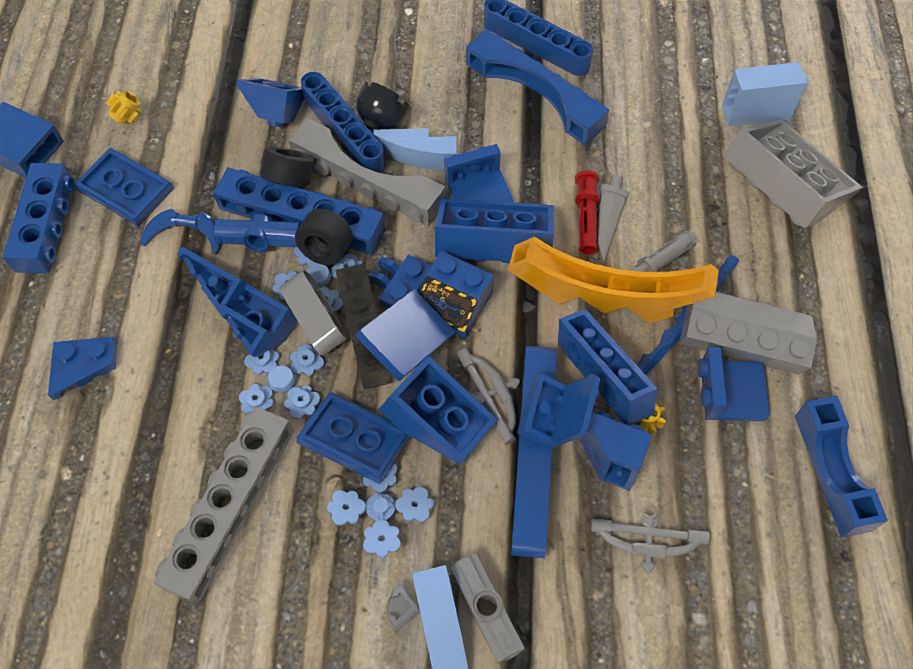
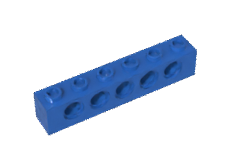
(251, 195)

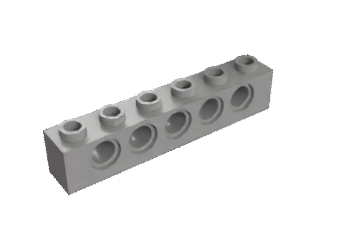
(227, 521)

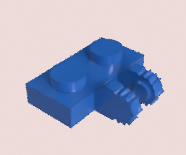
(405, 278)

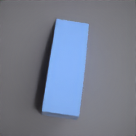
(416, 147)
(440, 619)

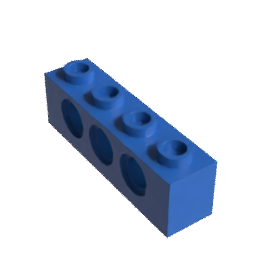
(39, 218)
(595, 352)

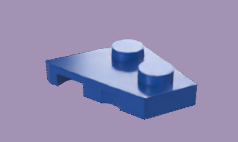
(80, 362)

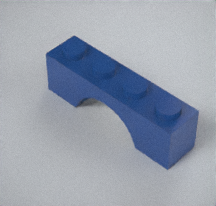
(851, 502)

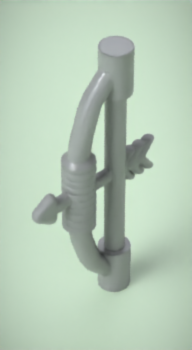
(500, 387)
(649, 550)

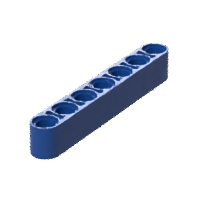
(533, 470)

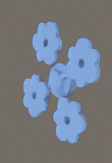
(320, 274)
(282, 379)
(380, 509)

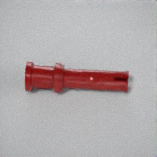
(587, 200)

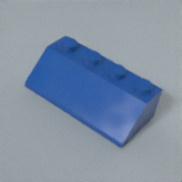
(490, 228)

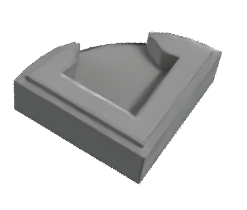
(401, 607)

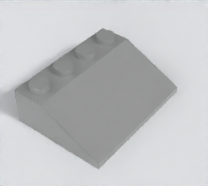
(790, 171)

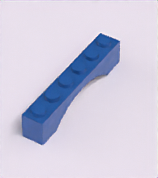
(495, 58)

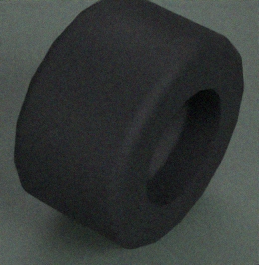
(286, 167)
(323, 237)

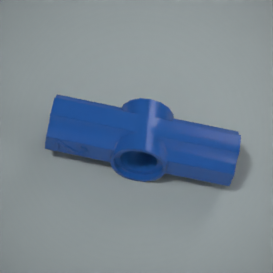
(256, 233)

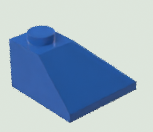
(272, 99)

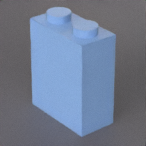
(764, 93)

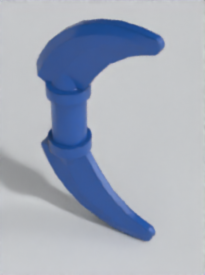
(169, 218)

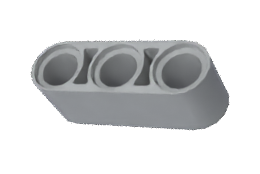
(313, 312)

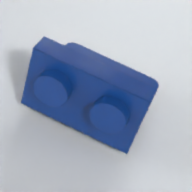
(477, 175)
(732, 388)
(558, 411)

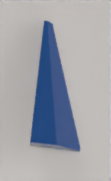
(253, 316)

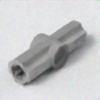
(497, 627)

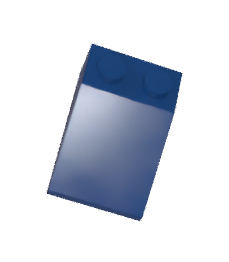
(438, 412)

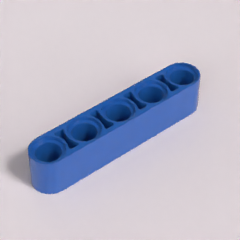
(538, 36)
(342, 122)

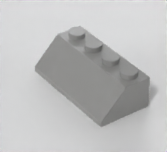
(751, 332)

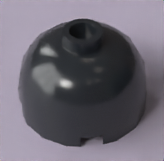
(380, 107)

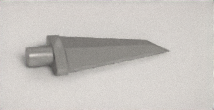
(611, 205)

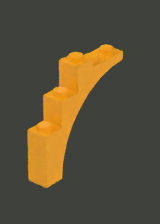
(607, 289)

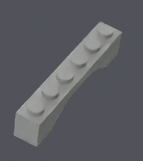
(411, 195)

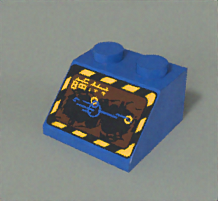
(457, 291)

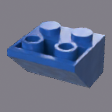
(615, 449)

